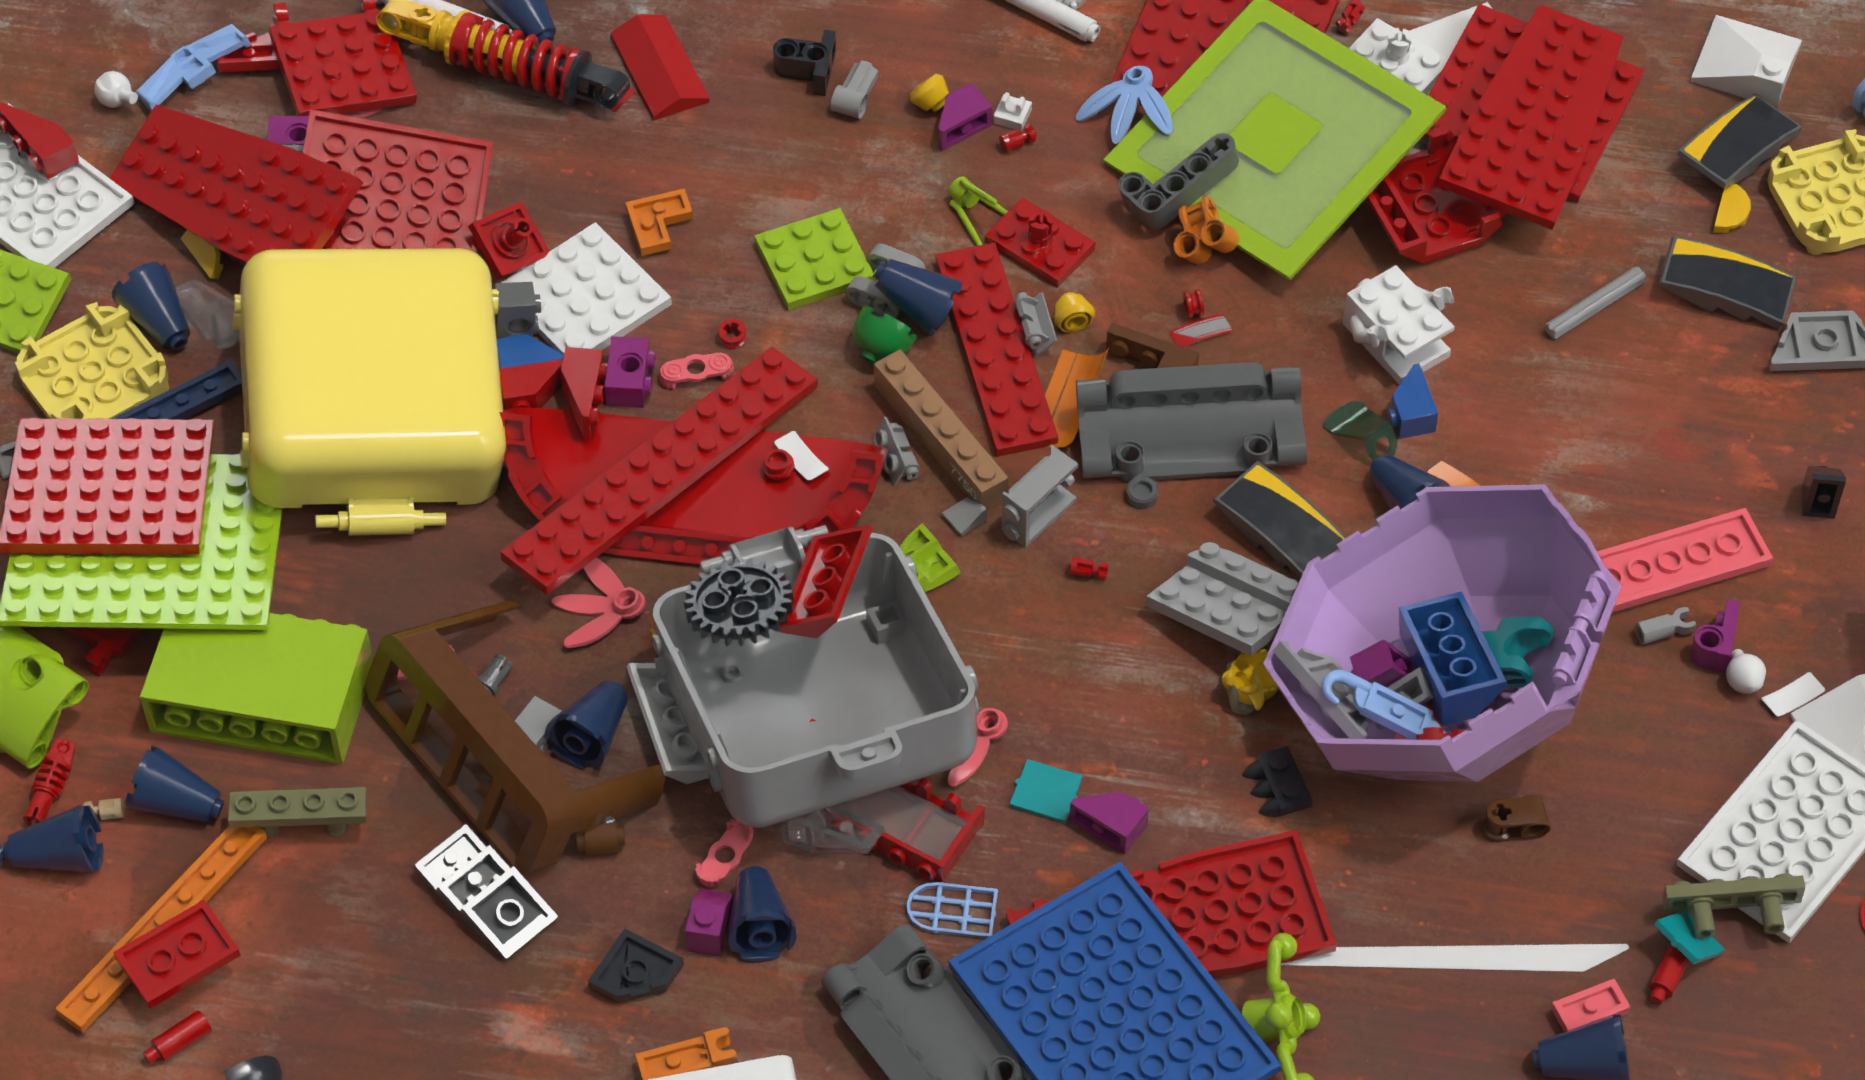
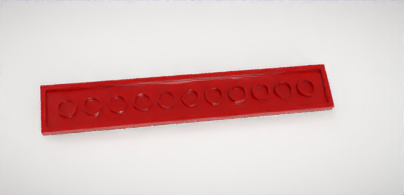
(658, 470)

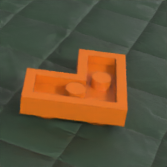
(651, 215)

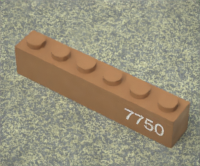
(940, 430)

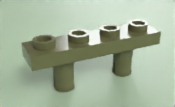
(298, 808)
(1746, 892)

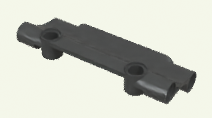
(1190, 421)
(916, 1023)

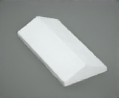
(666, 725)

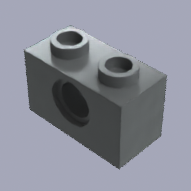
(517, 309)

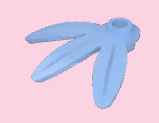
(1134, 86)

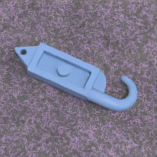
(1382, 704)

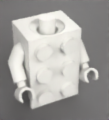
(1399, 322)

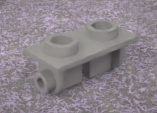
(1035, 322)
(897, 463)

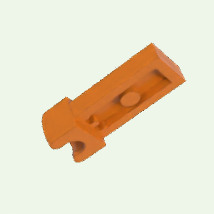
(687, 1055)

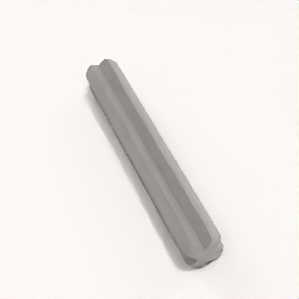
(1595, 302)

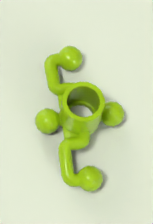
(1281, 1015)

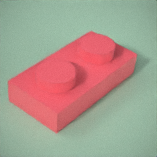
(1590, 1005)

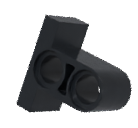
(806, 60)

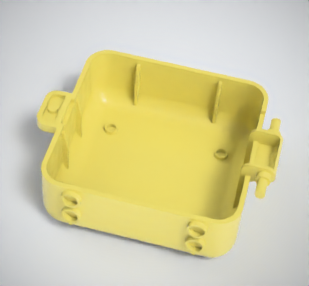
(370, 383)

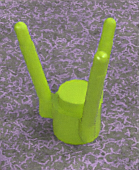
(967, 195)

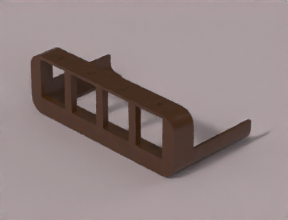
(496, 743)

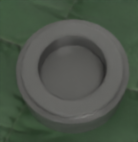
(1142, 492)

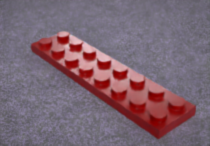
(997, 351)

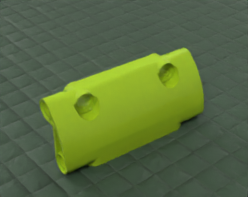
(32, 694)

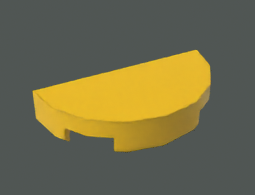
(1733, 209)
(204, 253)

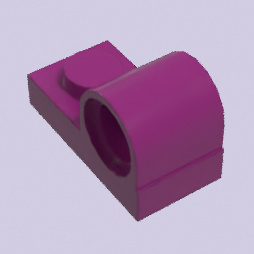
(1718, 637)

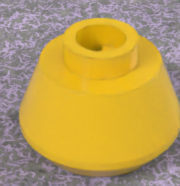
(930, 93)
(1073, 313)

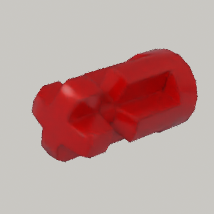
(1350, 16)
(1015, 139)
(1086, 568)

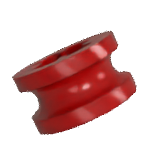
(1193, 304)
(730, 325)

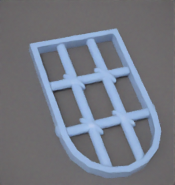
(964, 903)

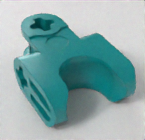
(1513, 641)

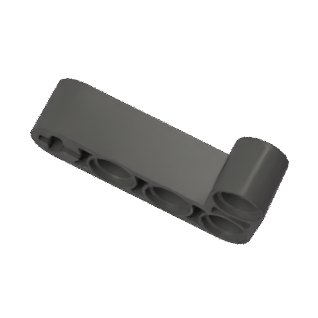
(1215, 160)

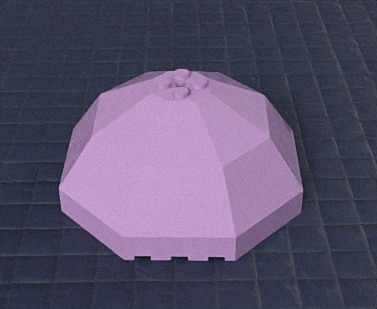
(1510, 557)

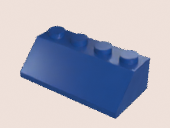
(1454, 655)

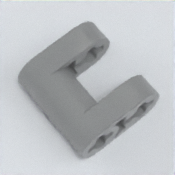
(862, 290)

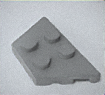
(1821, 342)
(1310, 671)

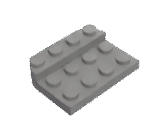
(1226, 598)

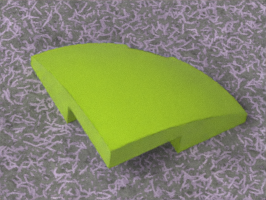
(931, 561)

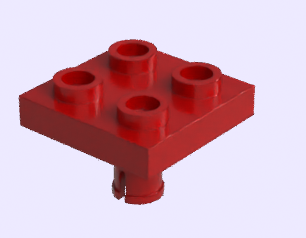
(509, 240)

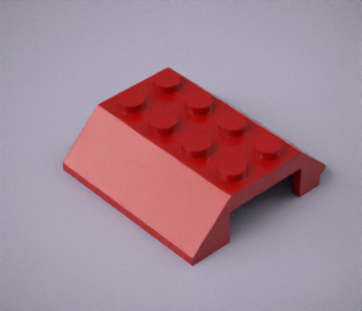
(1425, 218)

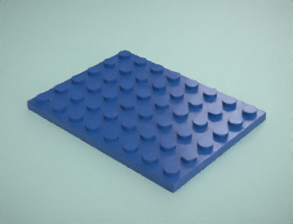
(1108, 993)

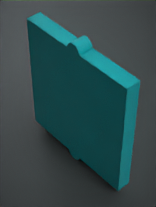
(1045, 791)
(1681, 933)

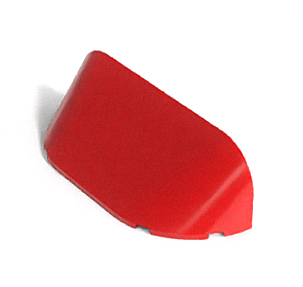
(725, 506)

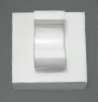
(1012, 112)

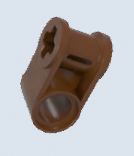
(1519, 818)

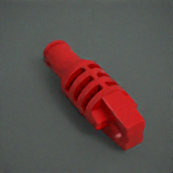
(50, 779)

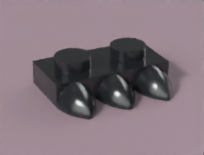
(1280, 783)

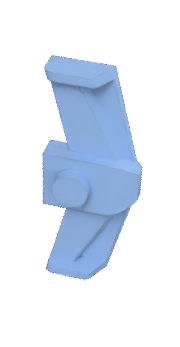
(190, 64)

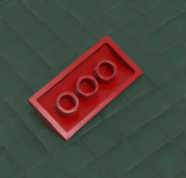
(659, 65)
(825, 581)

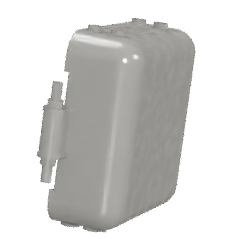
(878, 683)

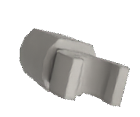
(1664, 626)

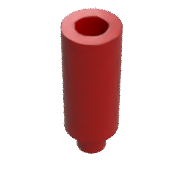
(1667, 975)
(178, 1037)

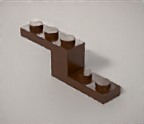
(1148, 349)

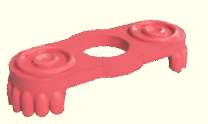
(676, 370)
(737, 839)

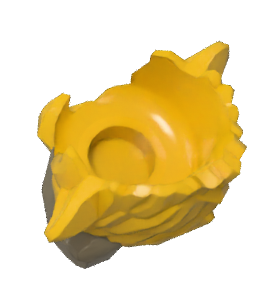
(1248, 682)

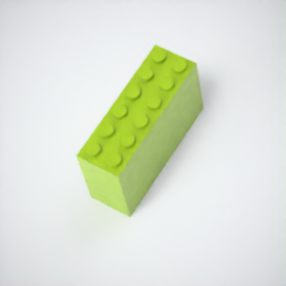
(261, 689)

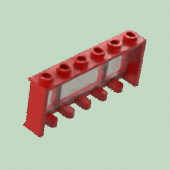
(919, 826)

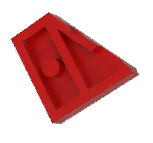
(255, 57)

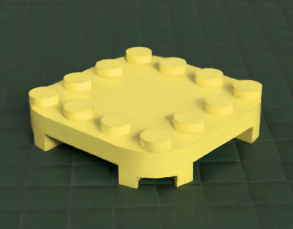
(1823, 192)
(92, 367)

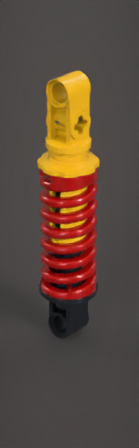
(505, 53)

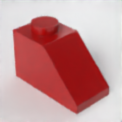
(530, 384)

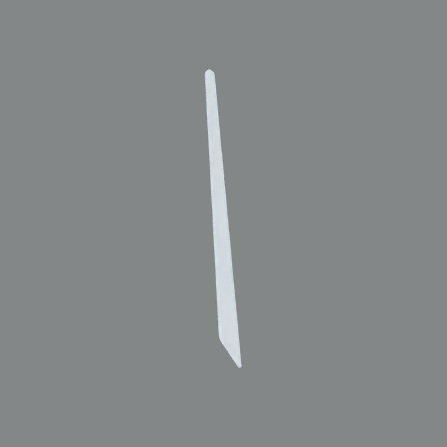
(1485, 957)

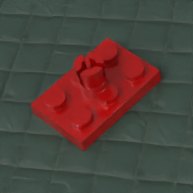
(1040, 242)
(177, 954)

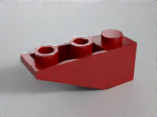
(42, 140)
(582, 385)

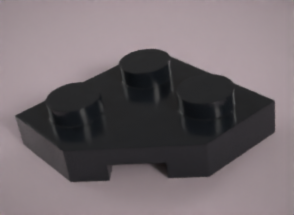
(635, 969)

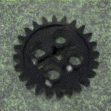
(739, 602)

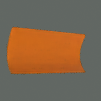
(1066, 414)

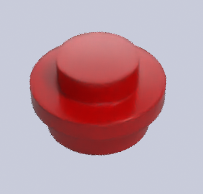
(778, 464)

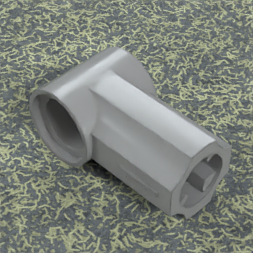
(853, 96)

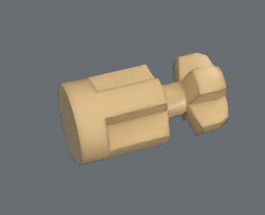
(108, 808)

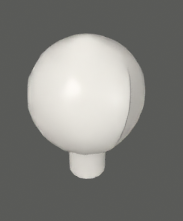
(114, 90)
(1745, 672)

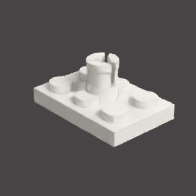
(1400, 55)

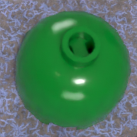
(880, 335)

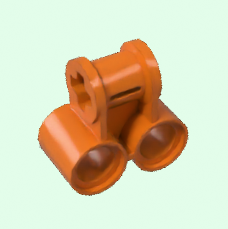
(1202, 227)

